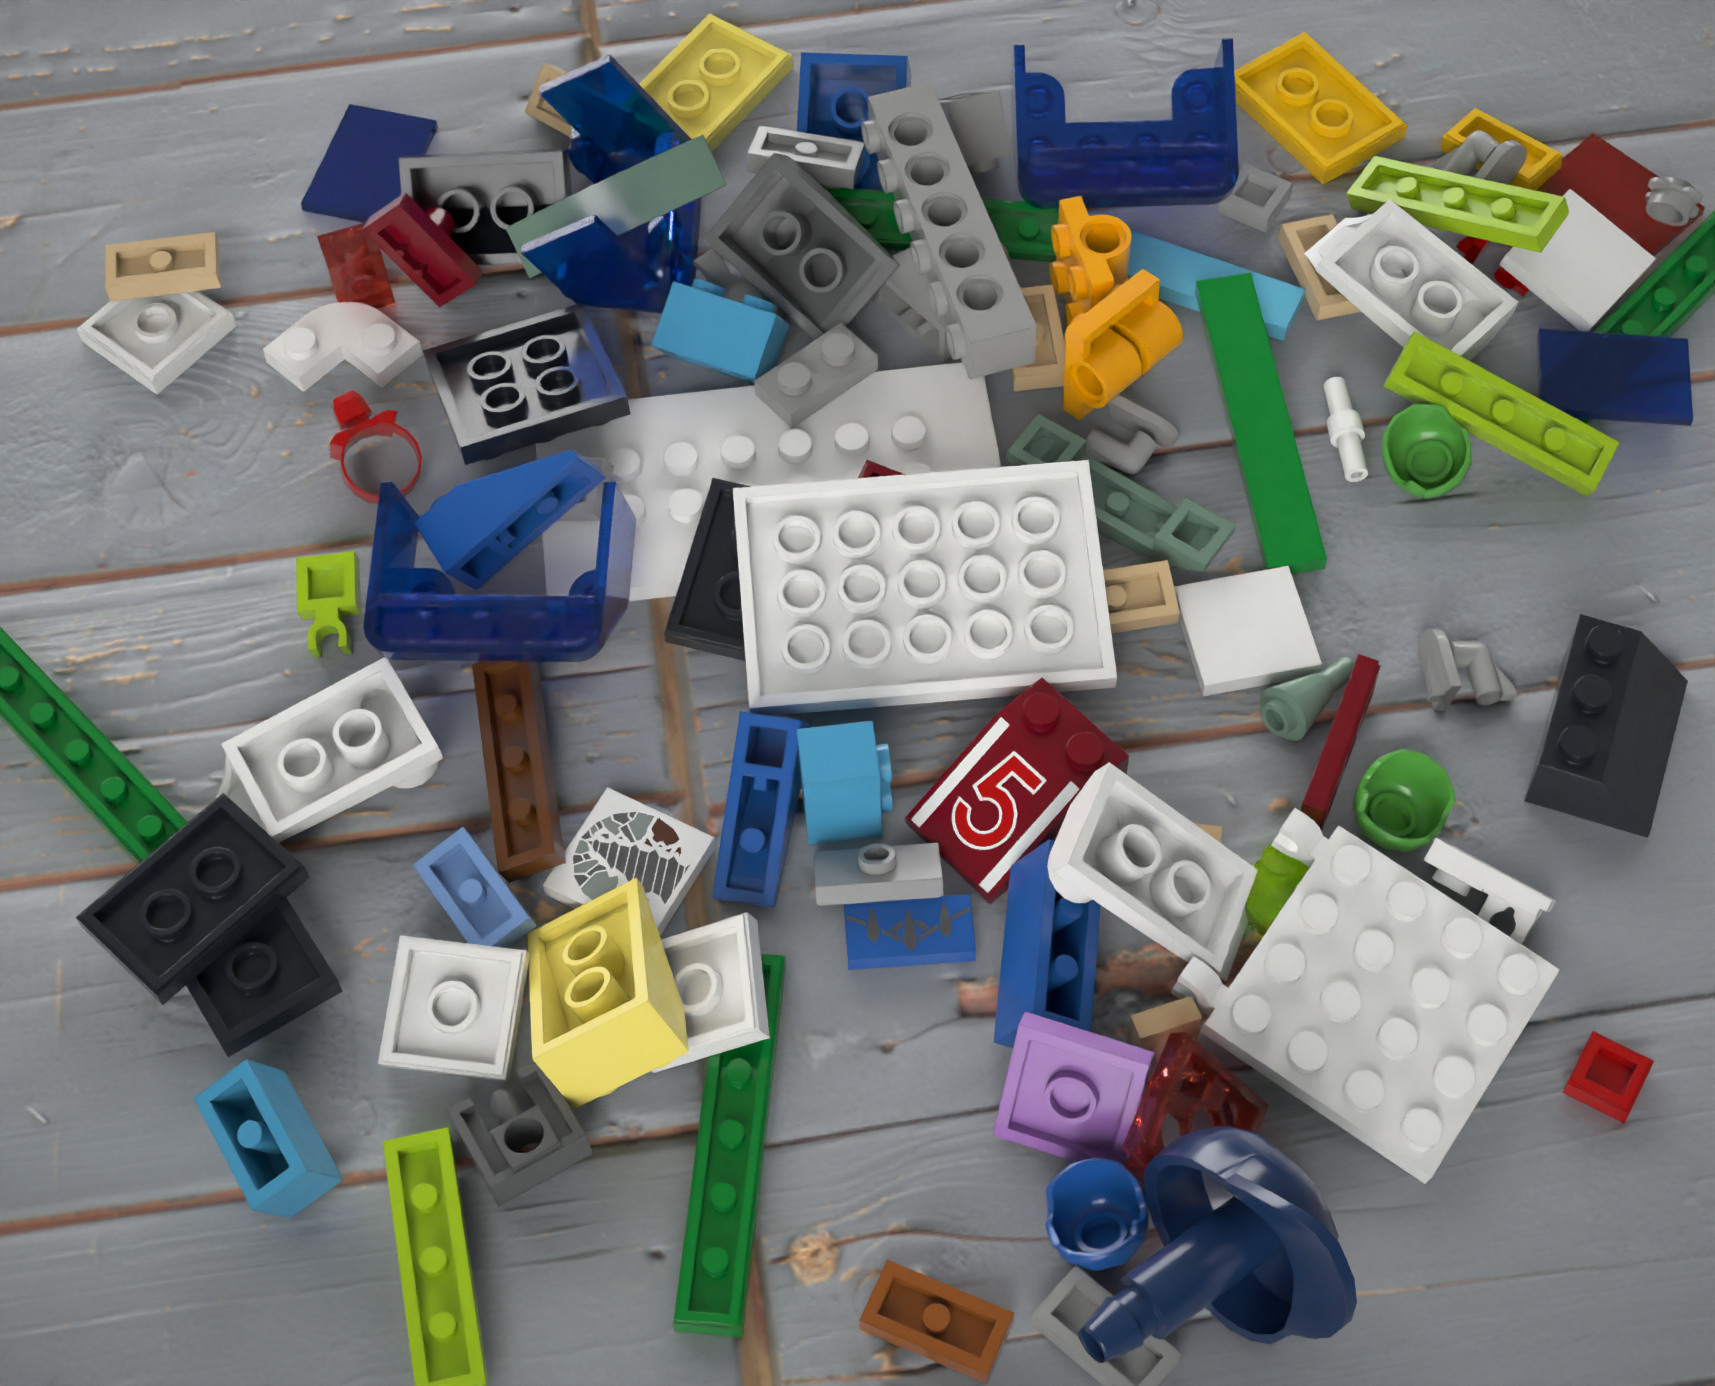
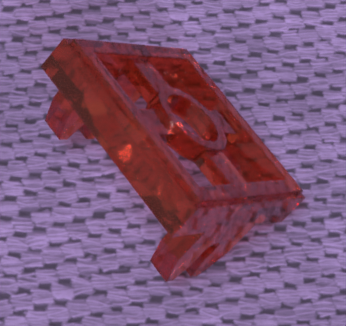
(1203, 1079)

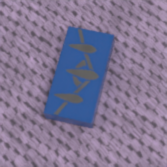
(909, 932)

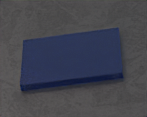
(363, 163)
(1615, 376)

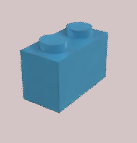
(720, 332)
(843, 782)
(268, 1139)

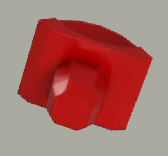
(353, 416)

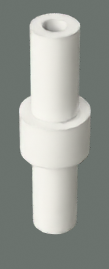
(1345, 429)

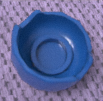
(1096, 1214)

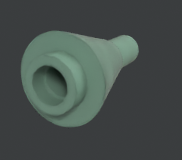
(1296, 704)

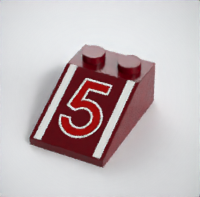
(1012, 787)

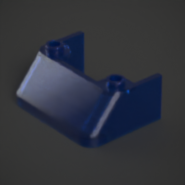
(611, 131)
(421, 618)

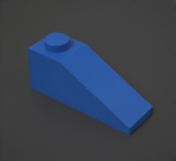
(497, 516)
(759, 809)

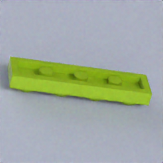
(1461, 203)
(1503, 414)
(434, 1260)

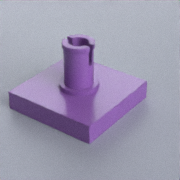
(1071, 1090)

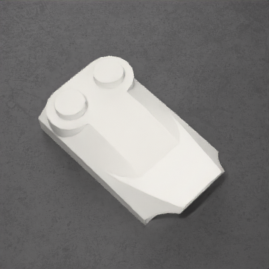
(1411, 281)
(329, 753)
(1152, 870)

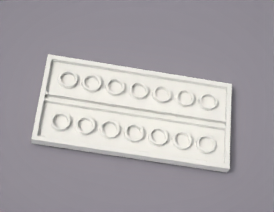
(679, 442)

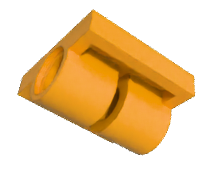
(1089, 256)
(1116, 343)

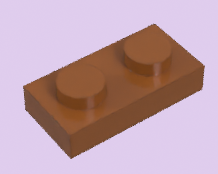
(936, 1321)

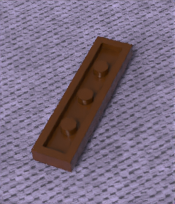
(518, 768)

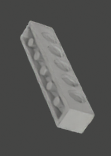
(949, 232)

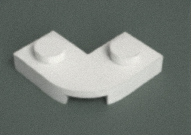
(339, 333)

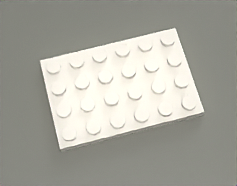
(921, 588)

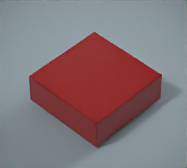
(1608, 1077)

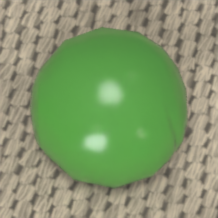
(1426, 451)
(1403, 800)

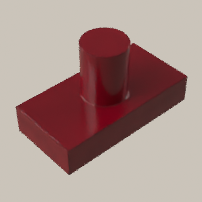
(423, 248)

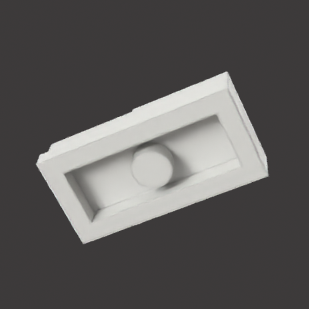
(1462, 871)

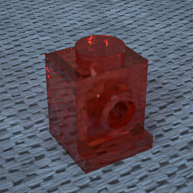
(356, 267)

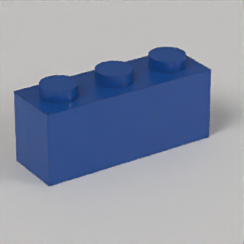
(1045, 951)

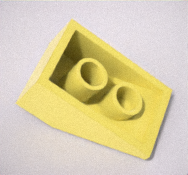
(603, 996)

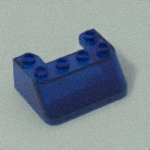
(1127, 161)

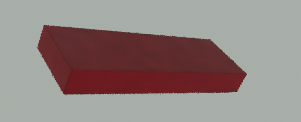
(1341, 740)

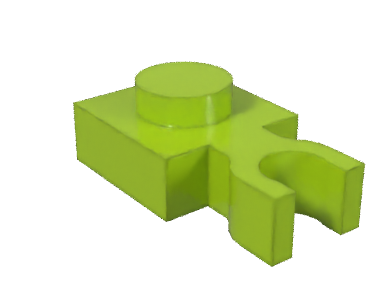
(327, 592)

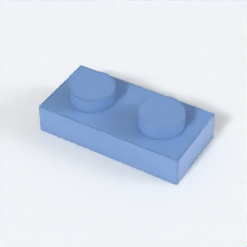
(474, 892)

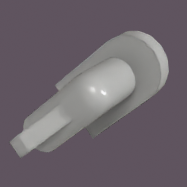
(1500, 160)
(1148, 429)
(1439, 667)

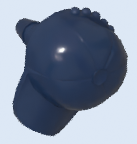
(1237, 1238)

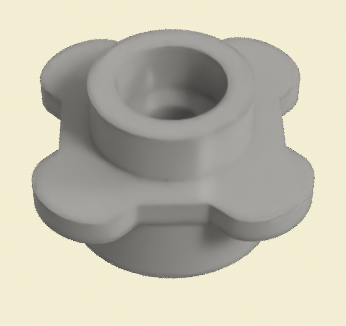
(1672, 200)

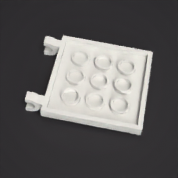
(1374, 999)

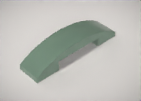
(630, 195)
(1126, 511)

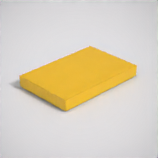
(1316, 108)

